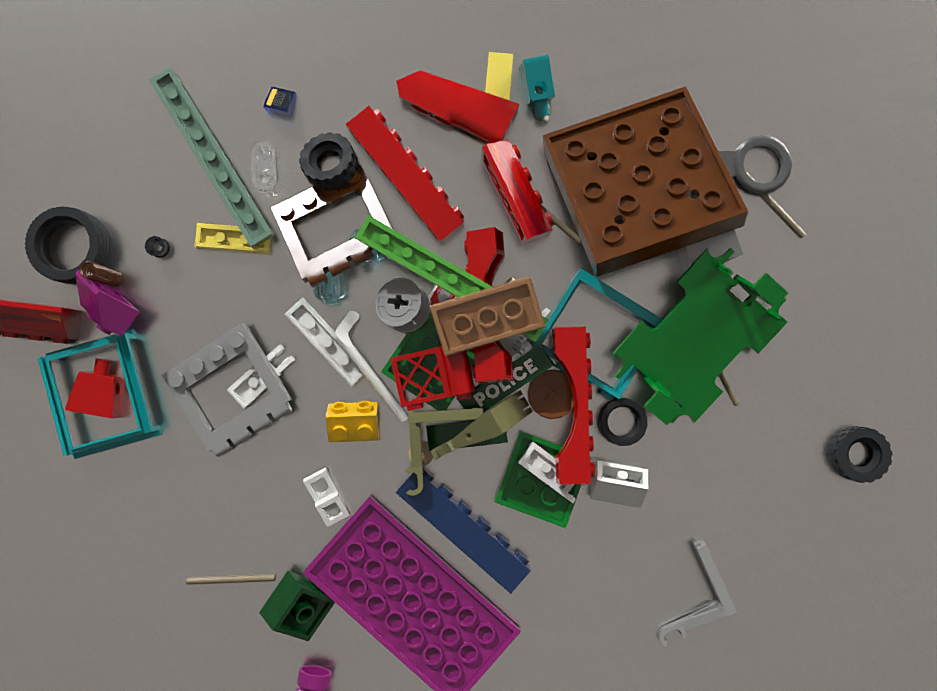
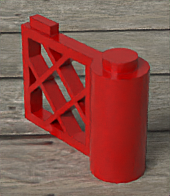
(454, 374)

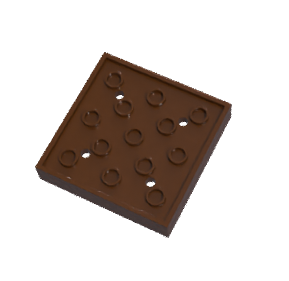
(643, 181)

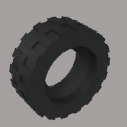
(320, 146)
(880, 460)

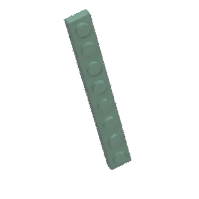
(211, 157)

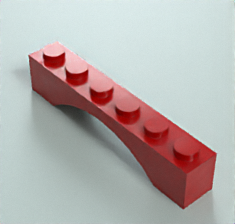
(485, 255)
(573, 460)

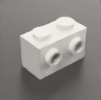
(619, 484)

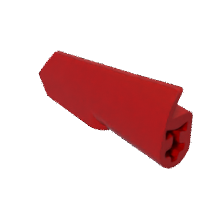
(458, 105)

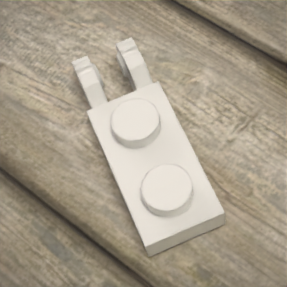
(250, 384)

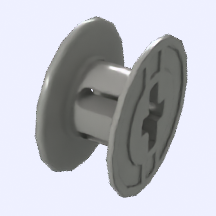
(400, 292)

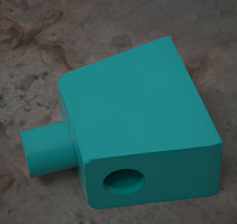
(537, 72)

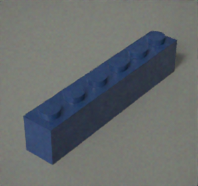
(465, 531)

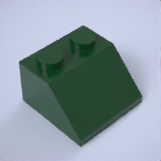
(296, 607)

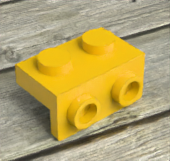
(352, 421)

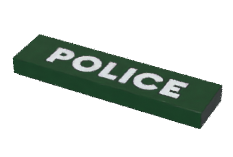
(524, 370)

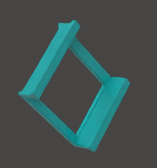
(145, 428)

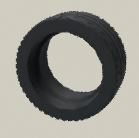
(41, 232)

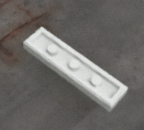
(322, 338)

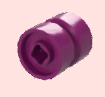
(313, 678)

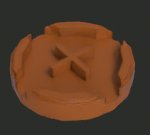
(551, 394)

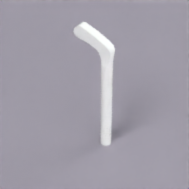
(343, 339)

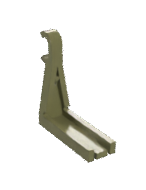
(488, 425)
(415, 436)

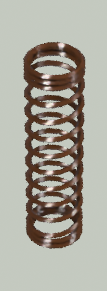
(105, 272)

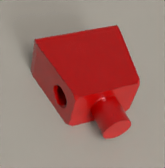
(97, 392)

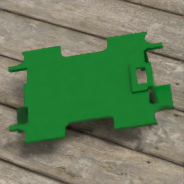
(701, 337)

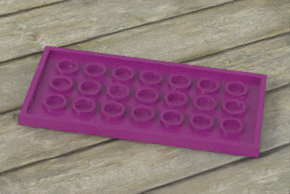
(411, 600)

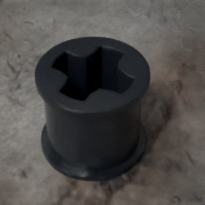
(152, 251)

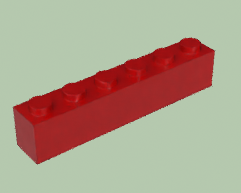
(405, 175)

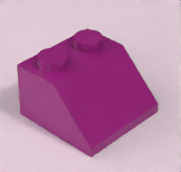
(105, 306)

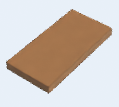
(487, 316)

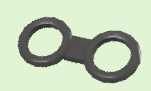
(735, 163)

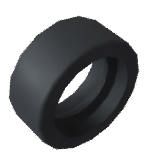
(640, 429)

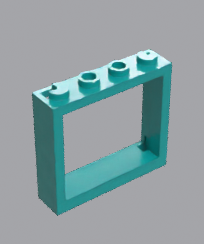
(617, 299)

